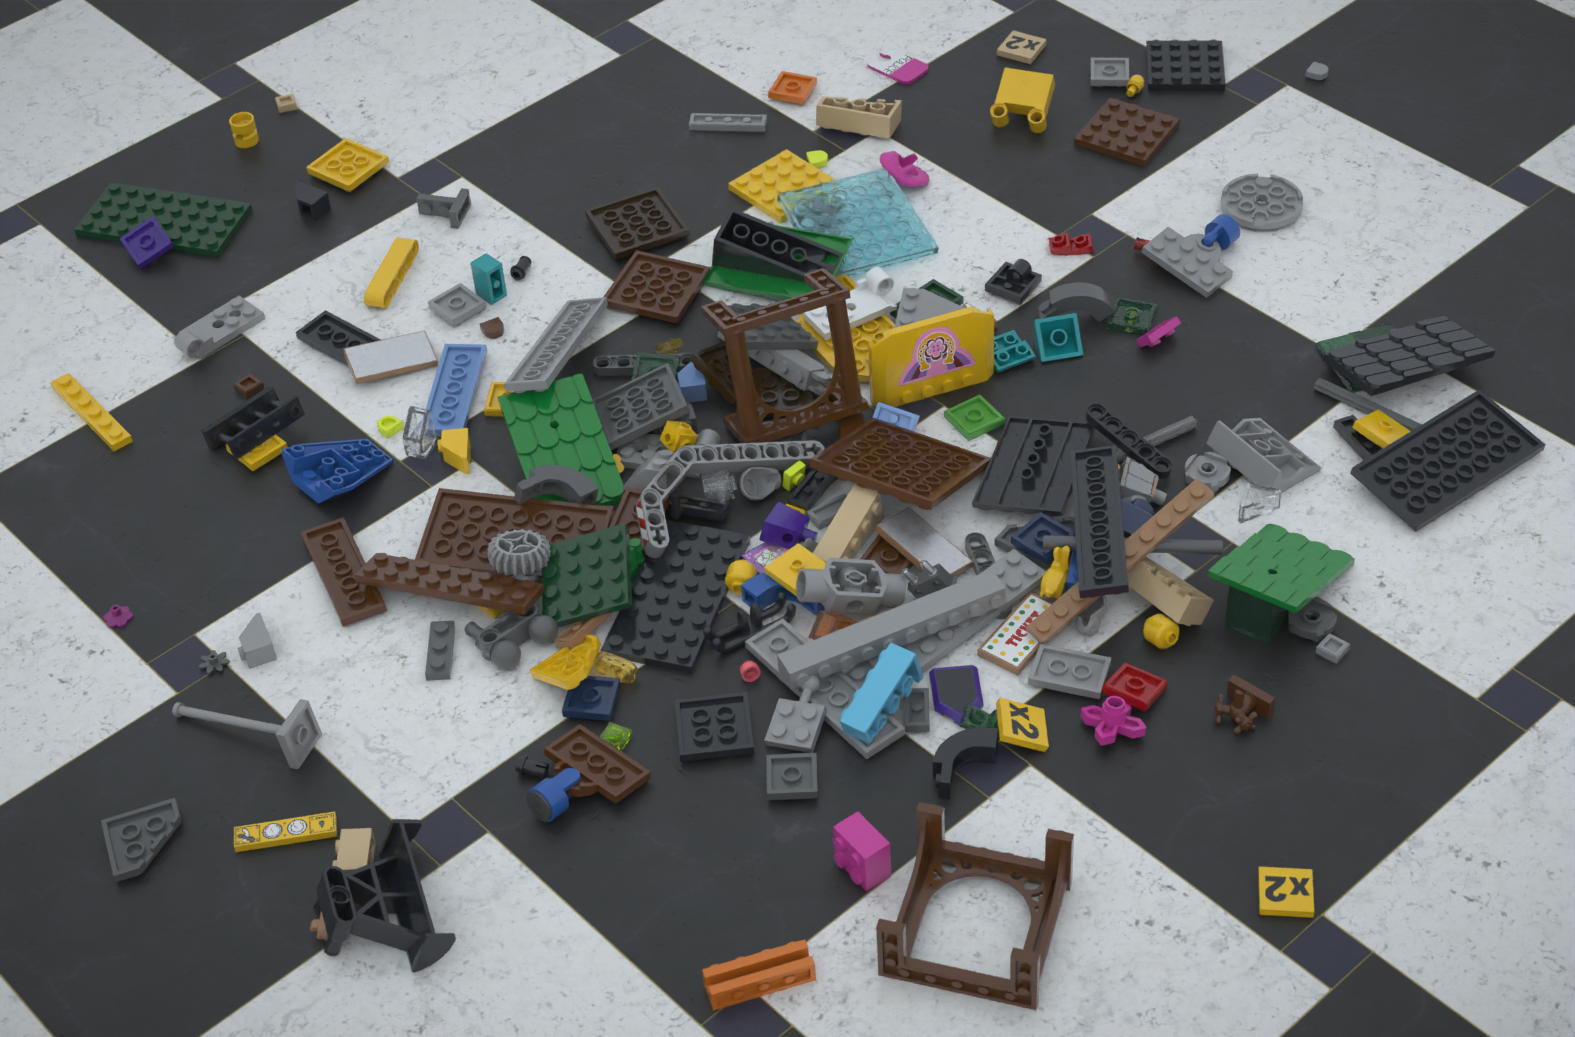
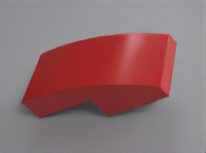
(1065, 246)

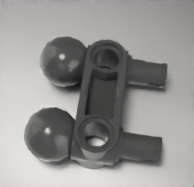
(501, 639)

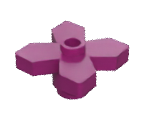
(1112, 719)

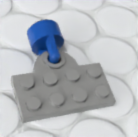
(1197, 256)

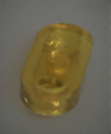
(615, 667)

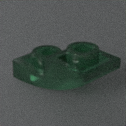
(975, 718)

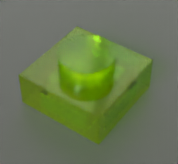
(616, 735)

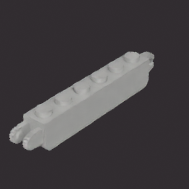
(792, 366)

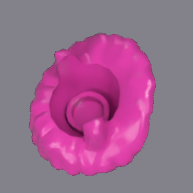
(903, 169)

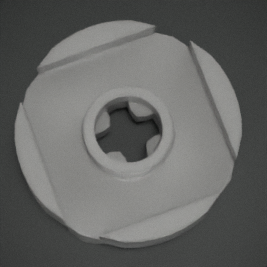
(1196, 467)

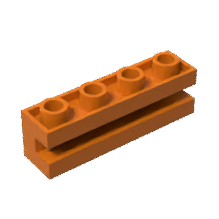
(759, 974)

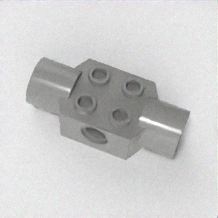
(850, 586)

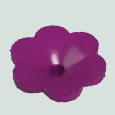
(118, 616)

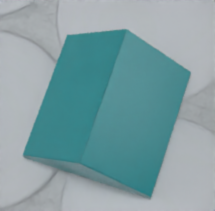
(1057, 337)

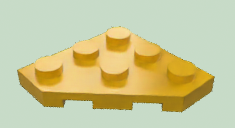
(568, 666)

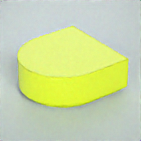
(817, 158)
(389, 426)

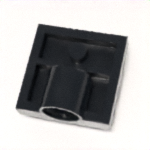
(1014, 281)

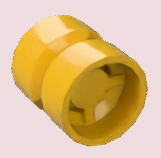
(244, 130)

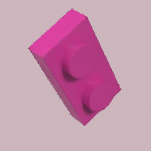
(1164, 329)

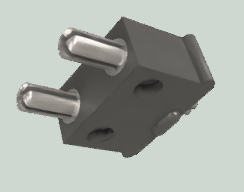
(929, 580)

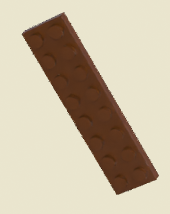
(450, 583)

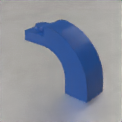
(764, 591)

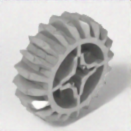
(518, 552)

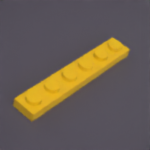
(91, 412)

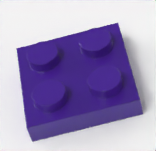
(146, 242)

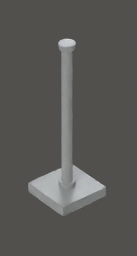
(295, 736)

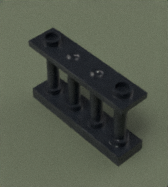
(252, 422)

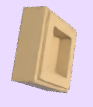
(286, 103)

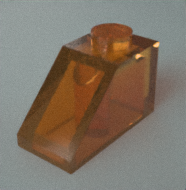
(828, 623)

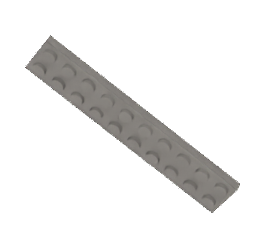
(556, 345)
(1019, 578)

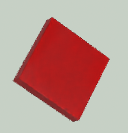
(1135, 686)

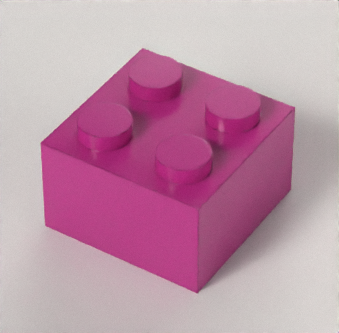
(861, 851)

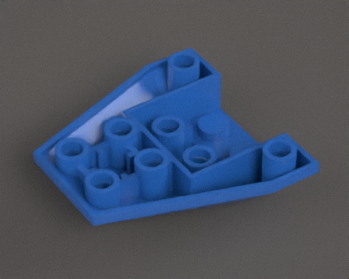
(333, 467)

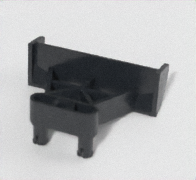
(340, 890)

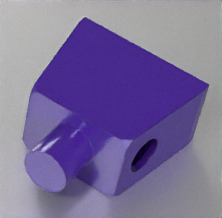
(786, 527)

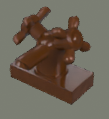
(1246, 699)

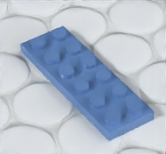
(455, 385)

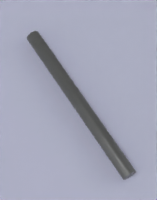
(1180, 546)

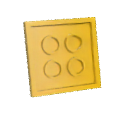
(347, 164)

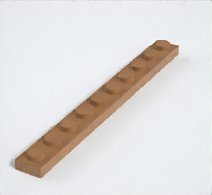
(1137, 547)

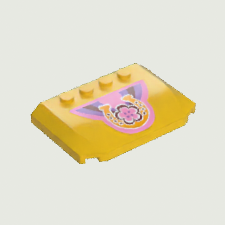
(932, 357)

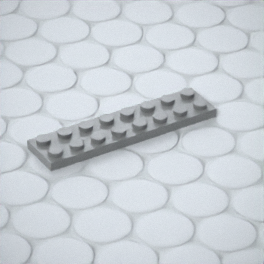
(834, 692)

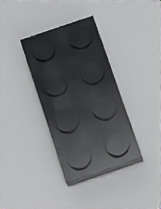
(333, 334)

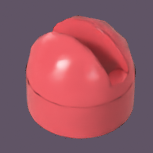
(749, 671)

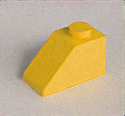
(456, 448)

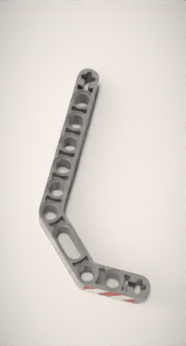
(656, 537)

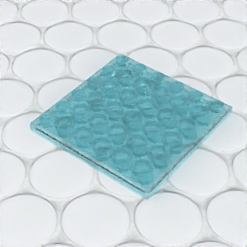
(869, 211)

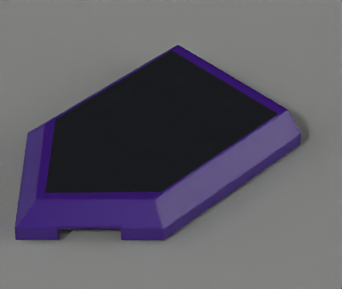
(954, 689)

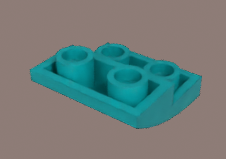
(1010, 351)

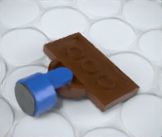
(582, 768)

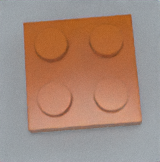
(792, 87)

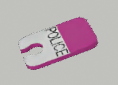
(900, 67)

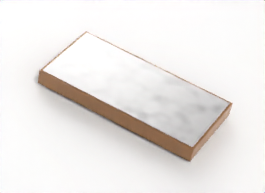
(390, 357)
(920, 542)

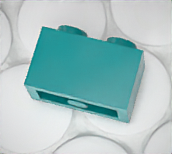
(488, 278)

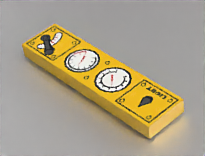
(285, 831)

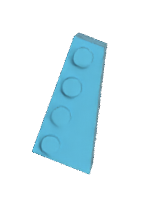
(881, 693)

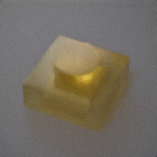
(669, 346)

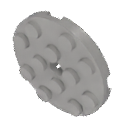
(1262, 201)

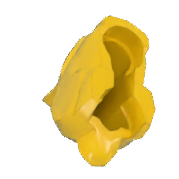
(1055, 577)

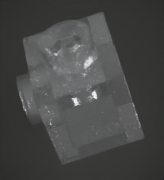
(719, 485)

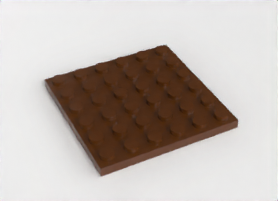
(900, 463)

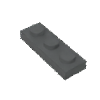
(440, 650)

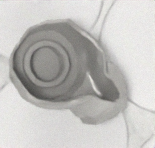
(759, 482)
(1090, 619)

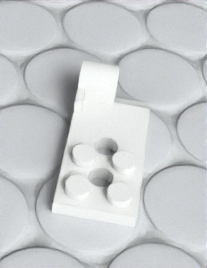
(866, 301)

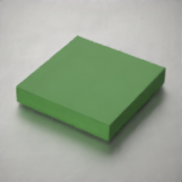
(974, 417)

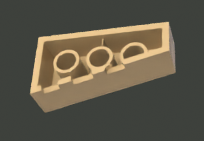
(859, 116)
(851, 525)

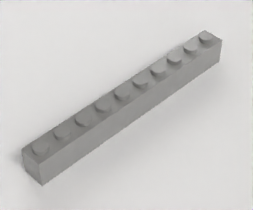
(895, 626)

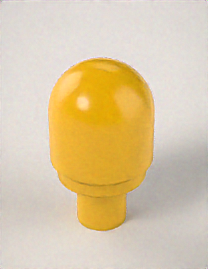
(1134, 85)

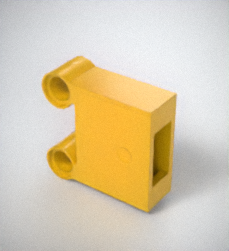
(1023, 94)

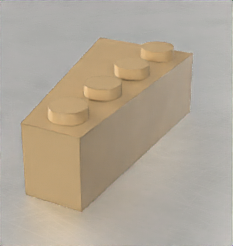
(1169, 593)

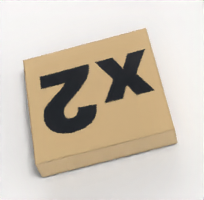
(1021, 47)

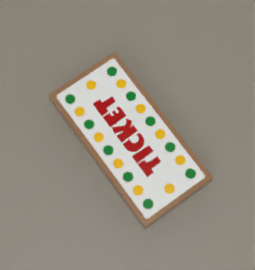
(1010, 643)

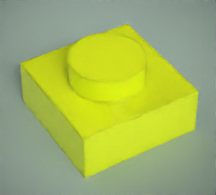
(794, 475)

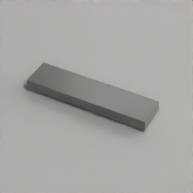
(728, 122)

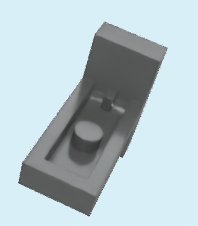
(444, 206)

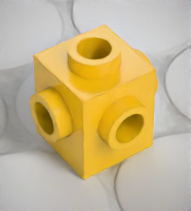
(677, 435)

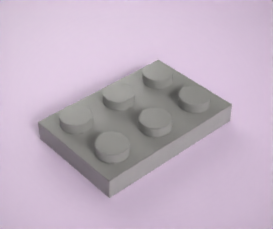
(1069, 671)

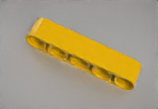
(391, 272)

